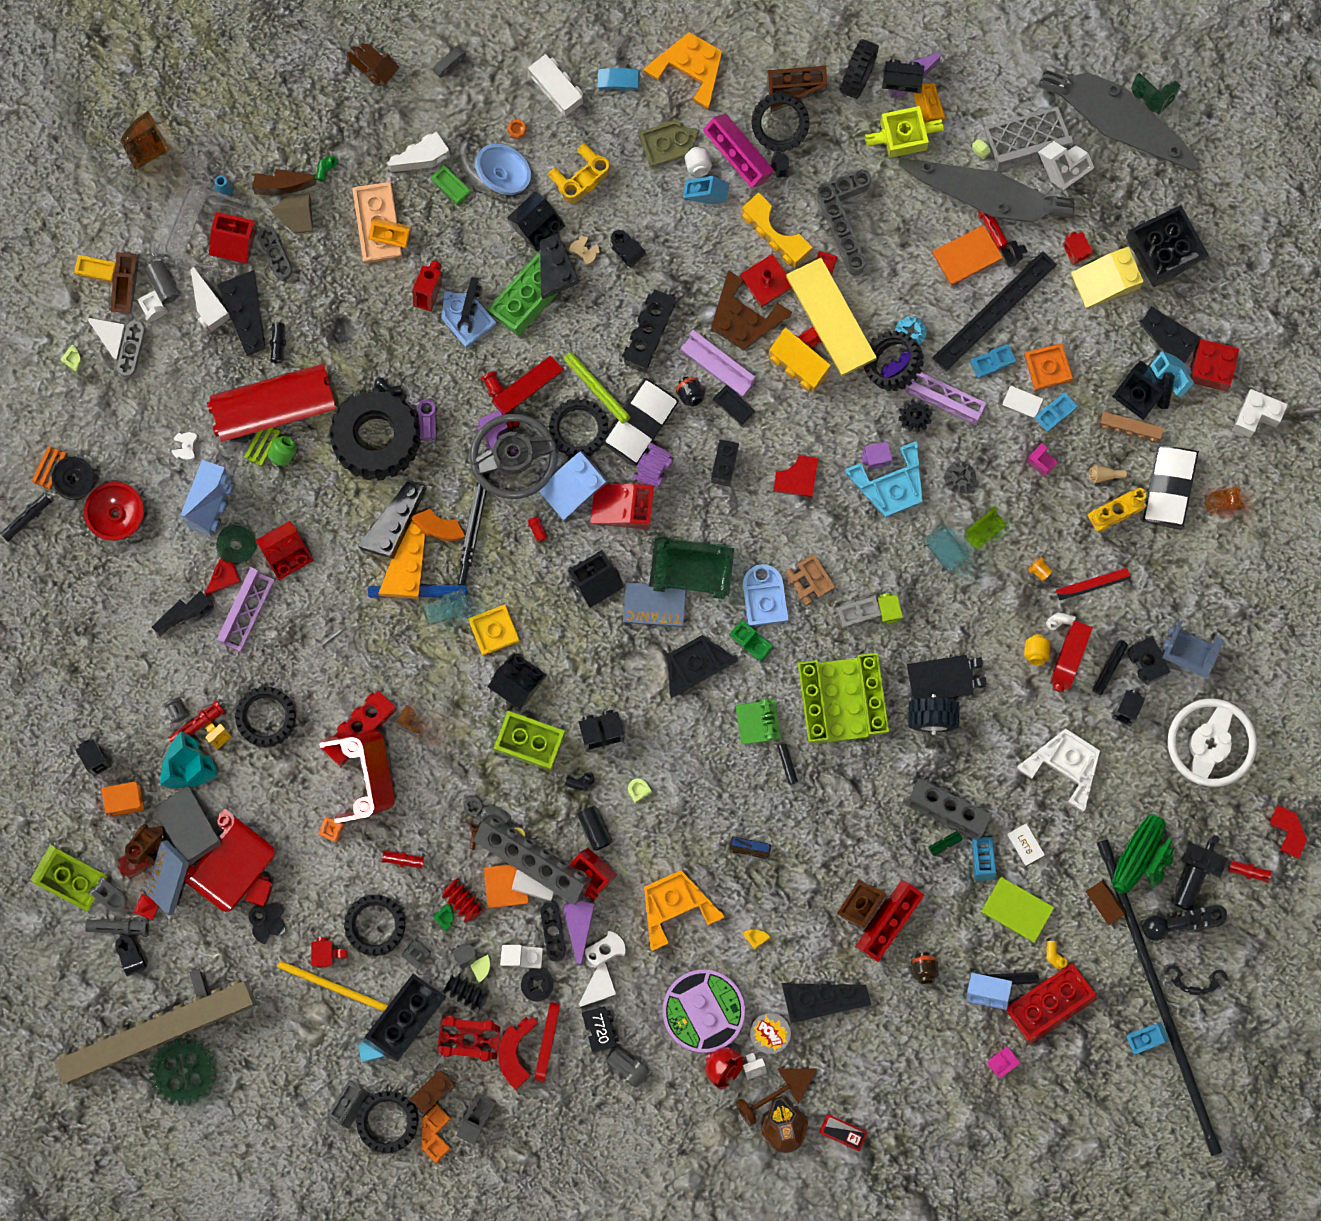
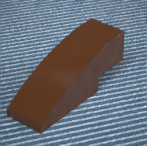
(282, 182)
(124, 282)

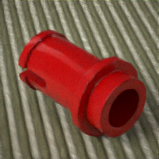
(537, 529)

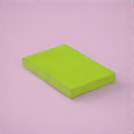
(1017, 909)

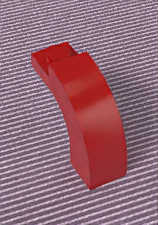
(507, 1053)

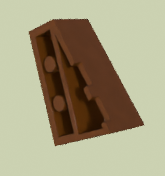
(797, 81)

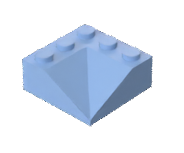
(207, 498)

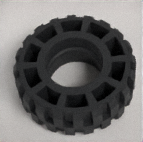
(365, 408)

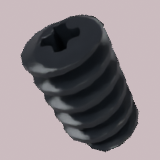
(466, 992)

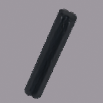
(1110, 667)
(1018, 978)

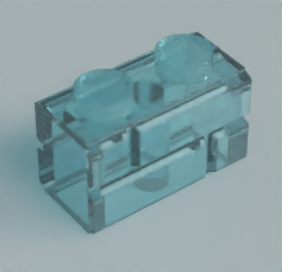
(947, 549)

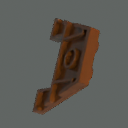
(740, 323)

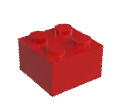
(1214, 365)

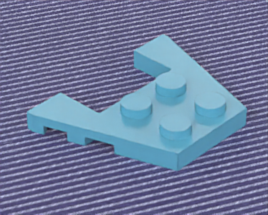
(893, 491)

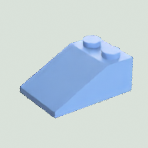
(573, 485)

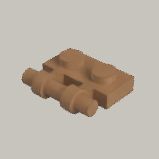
(815, 576)

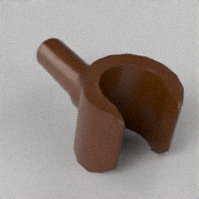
(473, 834)

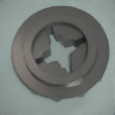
(961, 486)

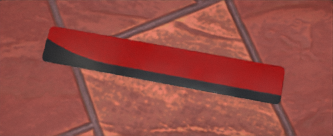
(1093, 584)

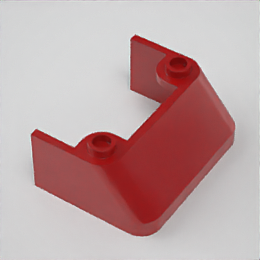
(371, 749)

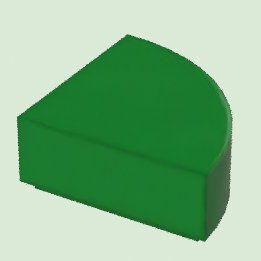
(445, 917)

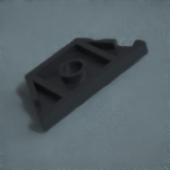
(695, 664)

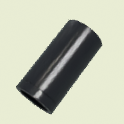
(594, 828)
(1189, 888)

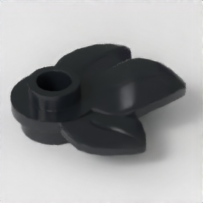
(269, 924)

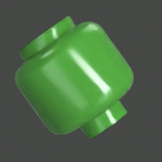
(282, 451)

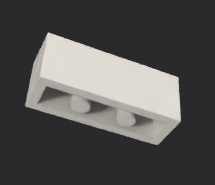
(556, 85)

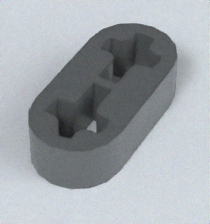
(449, 62)

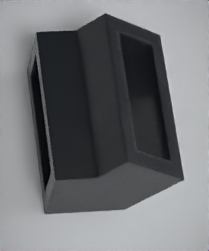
(780, 165)

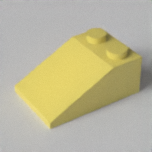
(1107, 278)

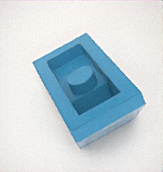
(1147, 1038)

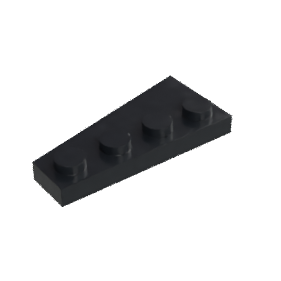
(817, 1000)

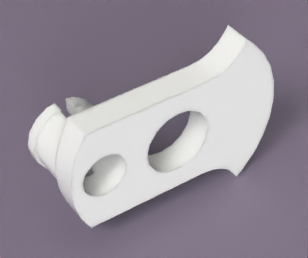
(615, 944)

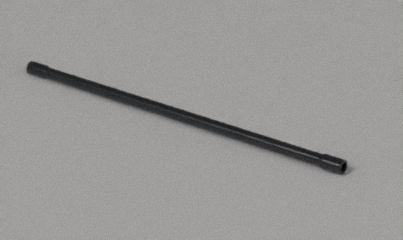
(1210, 1137)

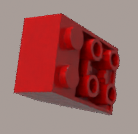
(623, 506)

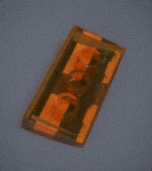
(143, 141)

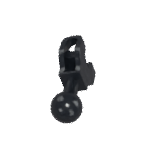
(1157, 927)

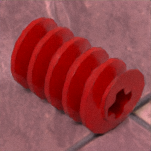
(462, 901)

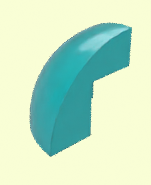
(186, 764)

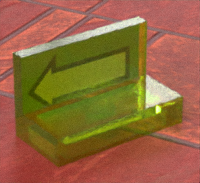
(984, 529)

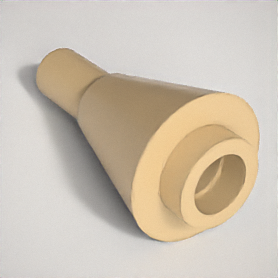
(1101, 474)

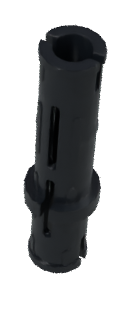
(25, 517)

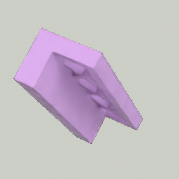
(718, 364)
(943, 401)
(238, 607)

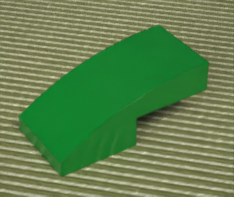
(751, 641)

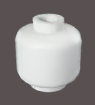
(698, 162)

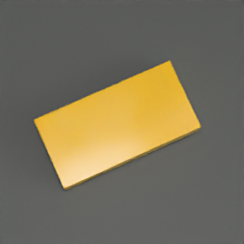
(95, 268)

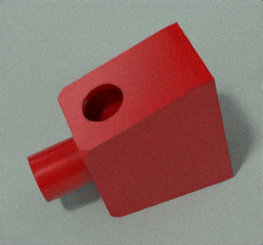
(427, 286)

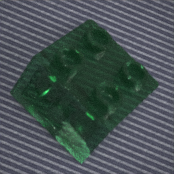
(1155, 100)

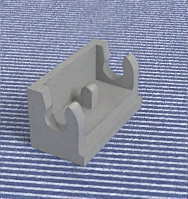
(858, 611)

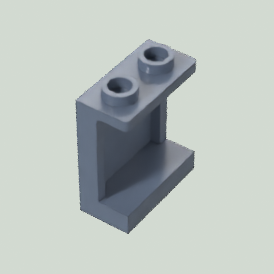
(1191, 651)

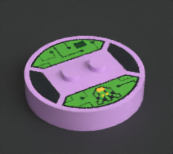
(703, 1011)

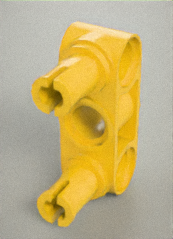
(585, 179)
(1128, 504)

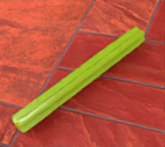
(596, 387)

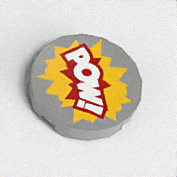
(770, 1033)

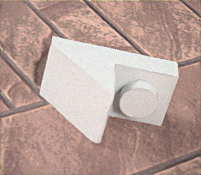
(521, 956)

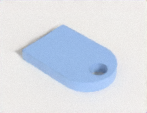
(764, 598)

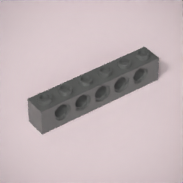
(538, 870)

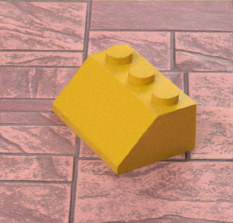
(799, 361)

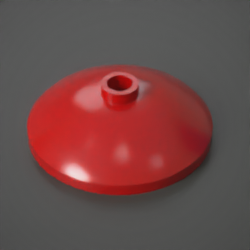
(106, 501)

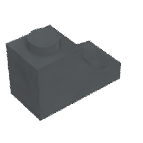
(476, 1119)

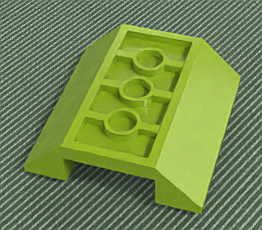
(843, 699)

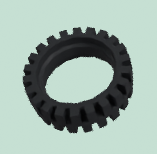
(859, 68)
(797, 138)
(910, 371)
(572, 405)
(284, 731)
(357, 907)
(367, 1106)

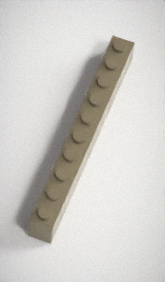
(155, 1032)

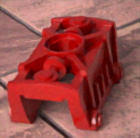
(468, 1027)

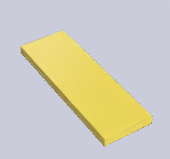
(831, 317)

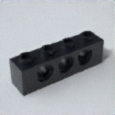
(657, 301)

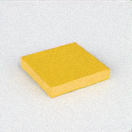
(493, 630)

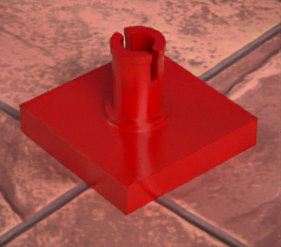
(766, 280)

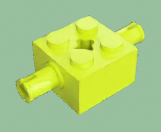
(910, 122)

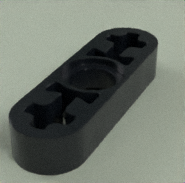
(549, 948)

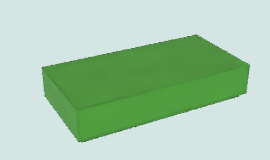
(450, 185)

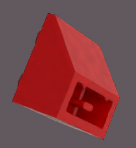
(231, 237)
(284, 550)

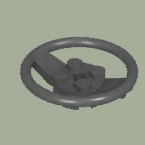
(498, 457)

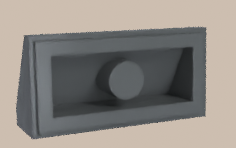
(348, 1104)

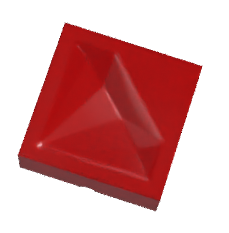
(146, 907)

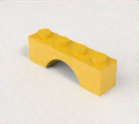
(792, 248)

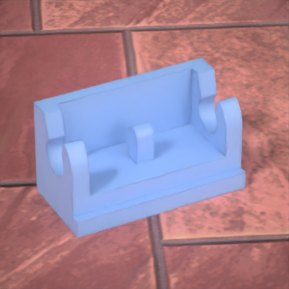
(989, 991)

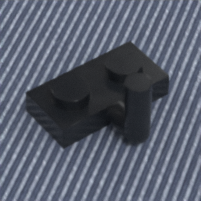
(1205, 857)

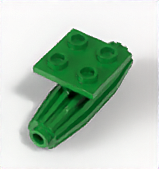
(1144, 855)

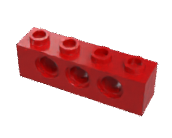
(385, 710)

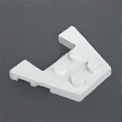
(1069, 757)

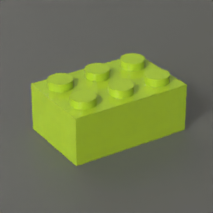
(529, 741)

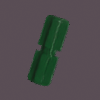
(942, 845)

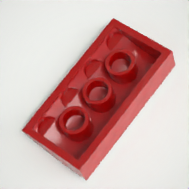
(1051, 1003)

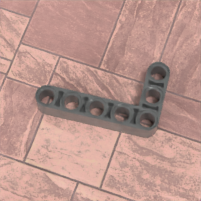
(841, 219)

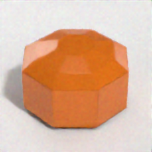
(517, 129)

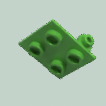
(758, 721)

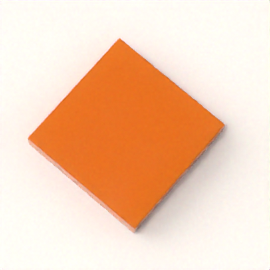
(1048, 367)
(499, 885)

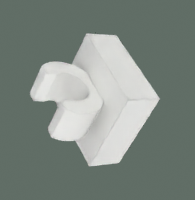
(754, 1067)

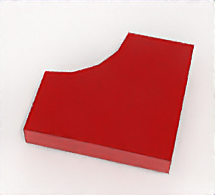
(798, 479)

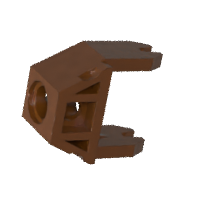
(372, 64)

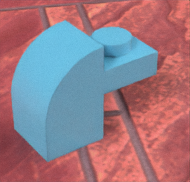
(1168, 363)

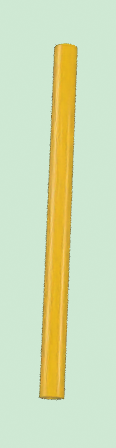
(332, 986)

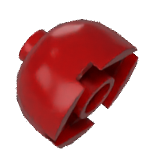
(722, 1066)

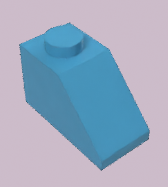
(706, 190)

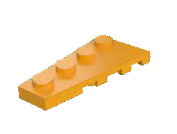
(405, 570)

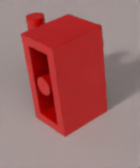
(596, 869)

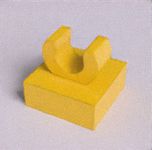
(217, 736)

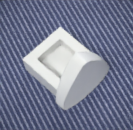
(152, 306)

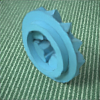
(919, 328)

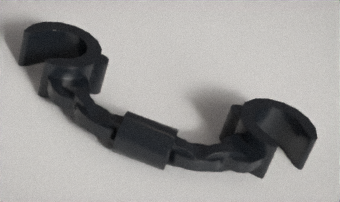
(1195, 990)

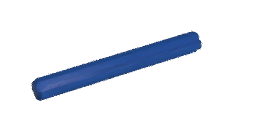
(425, 591)

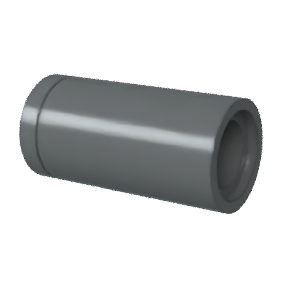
(162, 282)

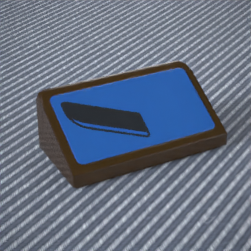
(750, 847)

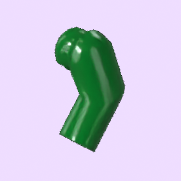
(325, 165)

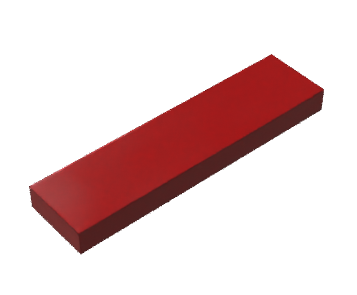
(527, 385)

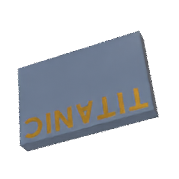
(653, 607)
(167, 877)

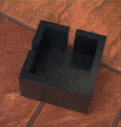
(601, 730)

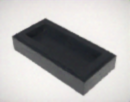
(734, 405)

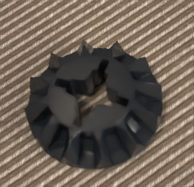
(537, 975)

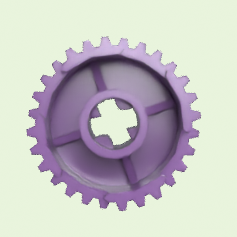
(653, 465)

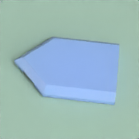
(451, 315)

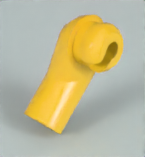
(1053, 957)

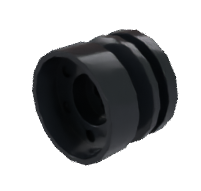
(65, 469)

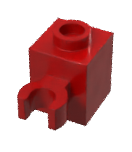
(324, 954)

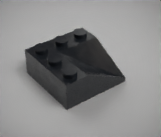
(1166, 245)

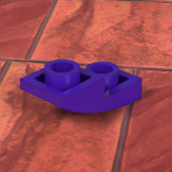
(896, 368)

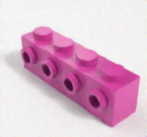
(738, 150)

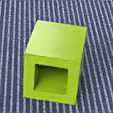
(889, 609)

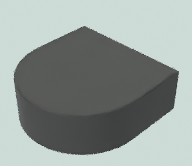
(465, 955)

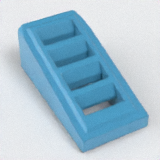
(983, 871)

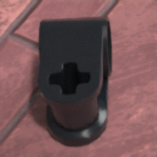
(628, 250)
(131, 959)

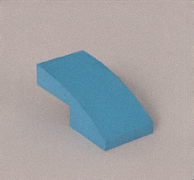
(618, 78)
(992, 361)
(1056, 412)

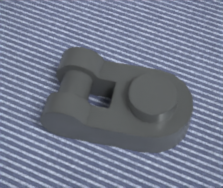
(113, 901)

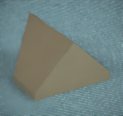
(295, 213)

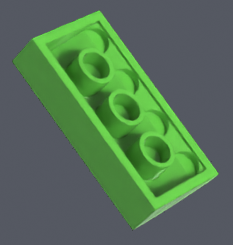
(521, 299)

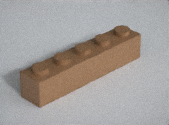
(1131, 427)

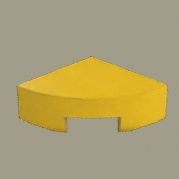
(756, 937)

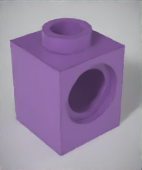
(876, 455)

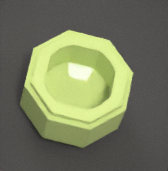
(981, 149)

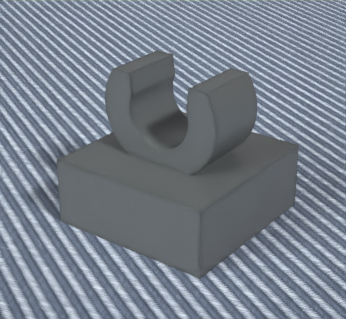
(416, 954)

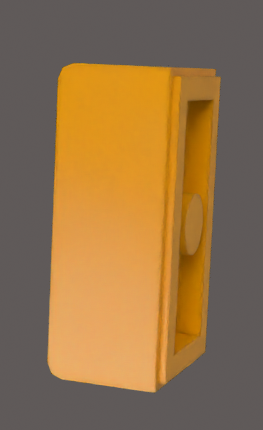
(929, 103)
(389, 232)

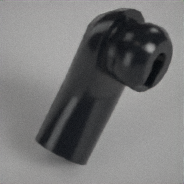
(383, 386)
(581, 783)

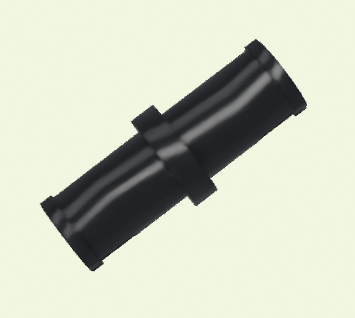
(277, 342)

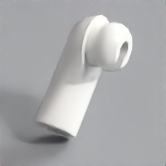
(1059, 619)

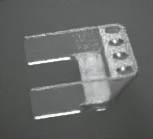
(179, 222)

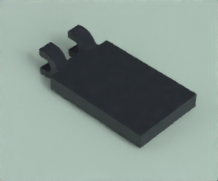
(945, 677)

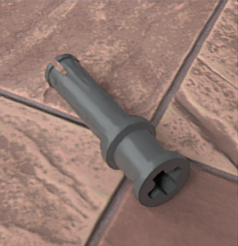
(127, 927)

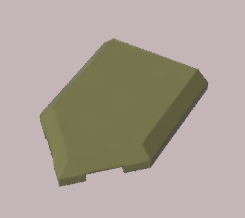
(667, 142)

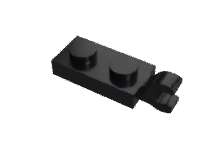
(469, 307)

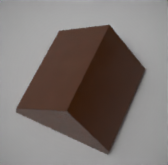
(861, 904)

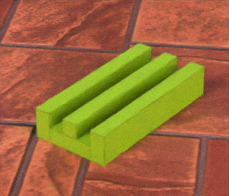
(277, 433)

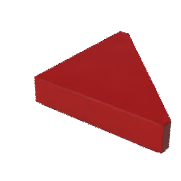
(222, 577)

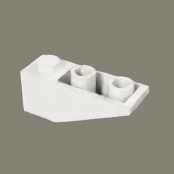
(424, 154)

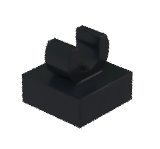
(1013, 253)

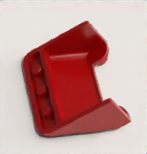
(233, 866)

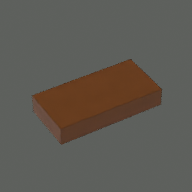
(1105, 902)

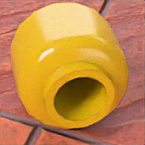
(1037, 650)

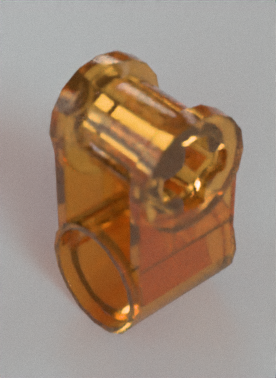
(1228, 500)

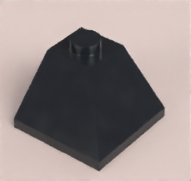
(1140, 390)

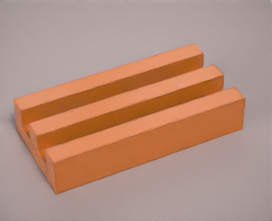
(49, 450)

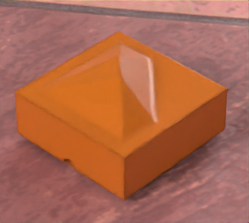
(331, 829)

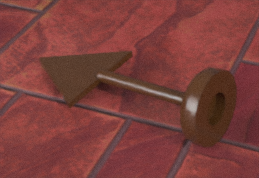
(796, 1081)

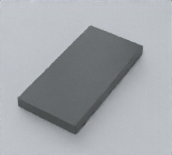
(187, 825)

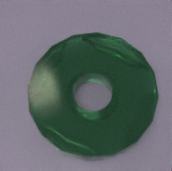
(239, 534)

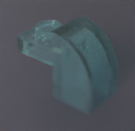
(448, 608)

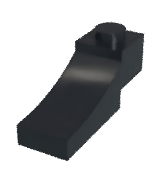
(198, 606)

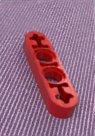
(547, 1042)

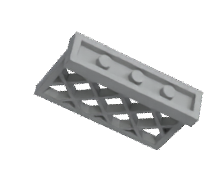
(1029, 154)

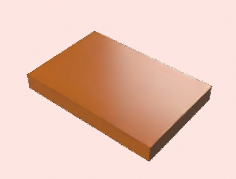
(967, 255)

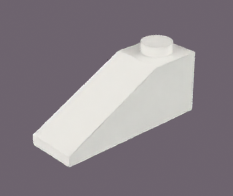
(209, 308)

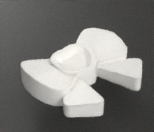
(188, 440)

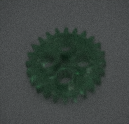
(164, 1076)

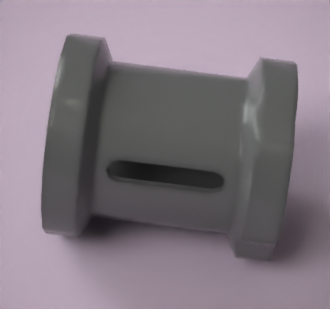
(173, 706)

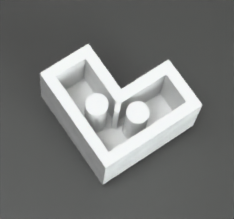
(1065, 166)
(1258, 408)

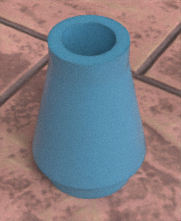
(223, 186)

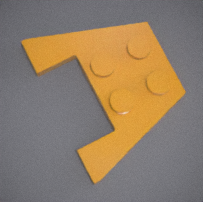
(693, 58)
(671, 898)

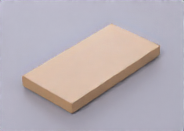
(371, 203)

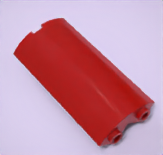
(271, 402)

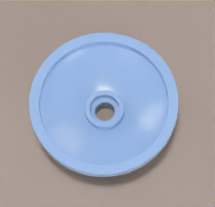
(502, 169)

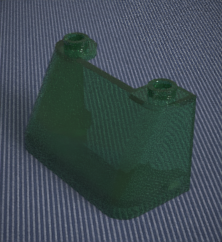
(691, 566)

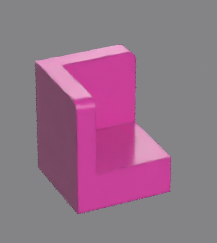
(1041, 460)
(1003, 1062)

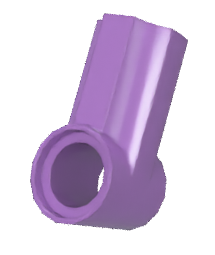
(427, 422)

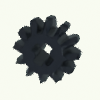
(909, 420)

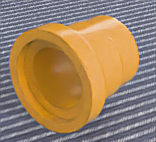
(1040, 569)

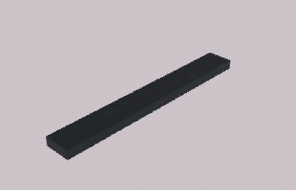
(994, 311)

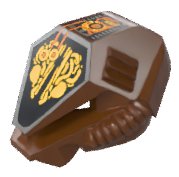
(784, 1126)

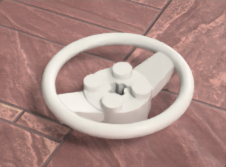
(1217, 732)

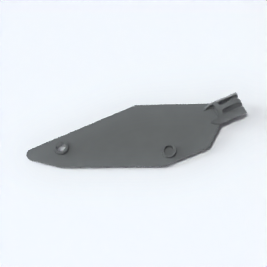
(1119, 115)
(989, 191)

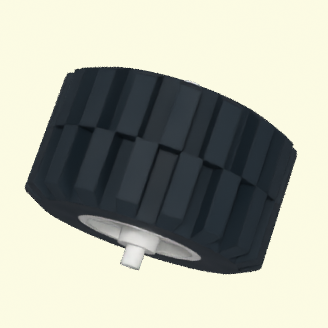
(933, 714)

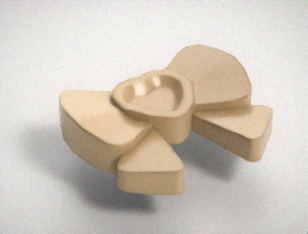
(578, 248)

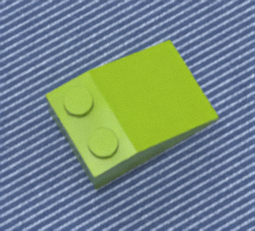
(67, 877)

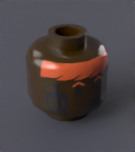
(925, 968)

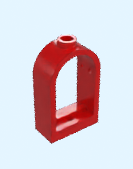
(1070, 656)

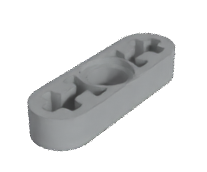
(122, 362)

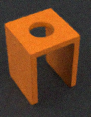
(122, 799)

